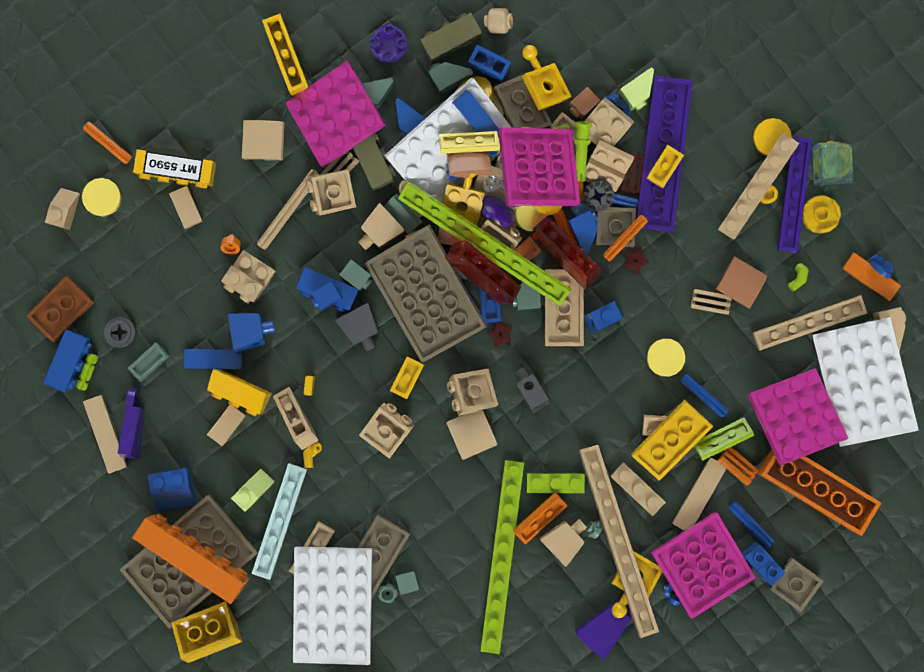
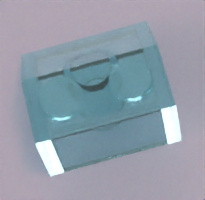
(832, 163)

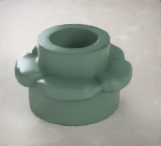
(594, 529)
(387, 598)

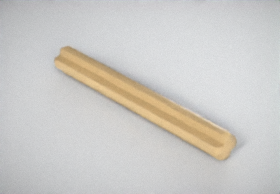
(285, 213)

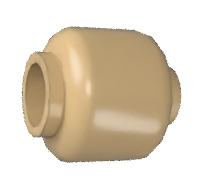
(498, 20)

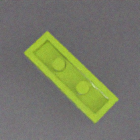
(723, 438)
(555, 482)

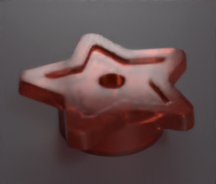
(640, 260)
(500, 329)

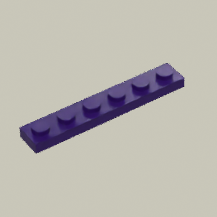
(794, 196)

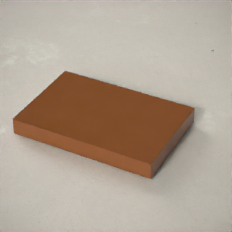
(60, 309)

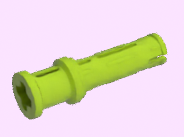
(582, 141)

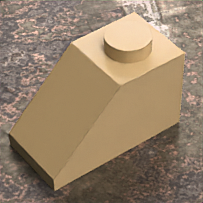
(62, 209)

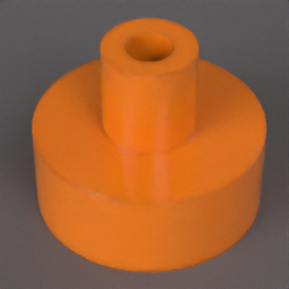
(230, 245)

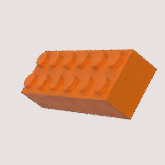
(822, 491)
(191, 557)

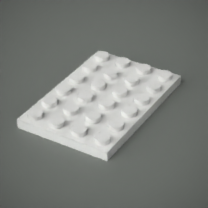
(419, 154)
(866, 380)
(332, 605)

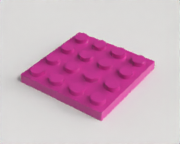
(335, 114)
(538, 167)
(797, 416)
(703, 565)

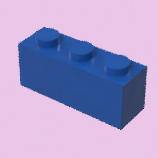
(313, 280)
(68, 361)

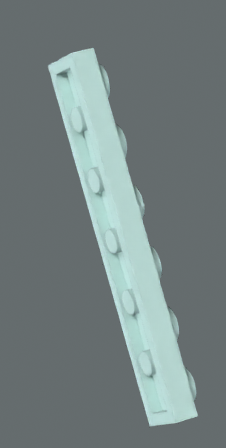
(279, 521)

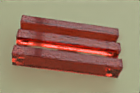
(632, 176)

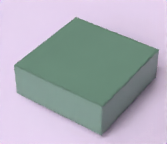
(407, 582)

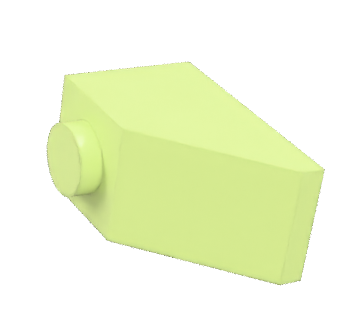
(637, 90)
(252, 490)

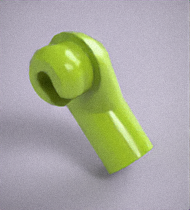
(802, 274)

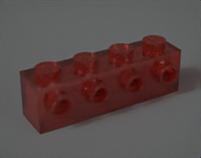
(566, 252)
(483, 272)

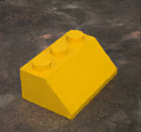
(238, 392)
(206, 632)

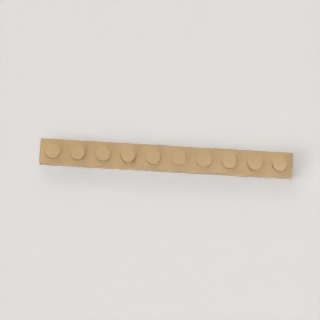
(618, 541)

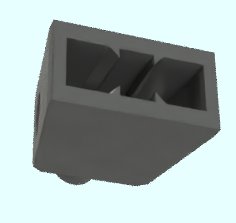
(359, 326)
(535, 398)

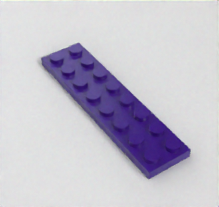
(665, 127)

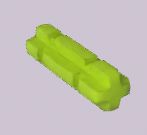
(87, 371)

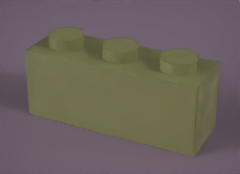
(451, 37)
(373, 163)

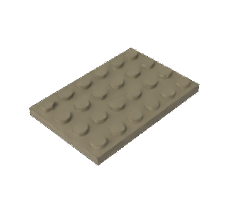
(425, 294)
(169, 589)

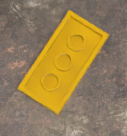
(671, 440)

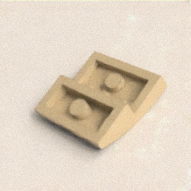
(263, 140)
(471, 434)

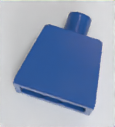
(603, 317)
(248, 331)

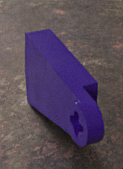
(132, 427)
(603, 629)

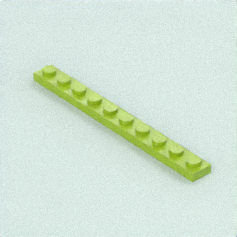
(485, 243)
(502, 557)

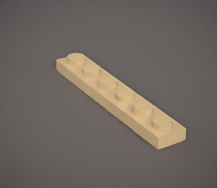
(758, 186)

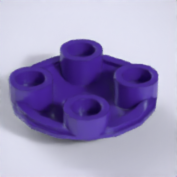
(388, 43)
(497, 209)

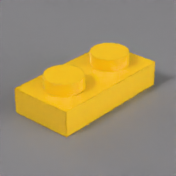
(665, 166)
(406, 377)

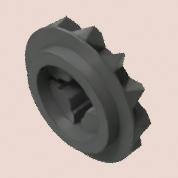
(601, 187)
(113, 326)

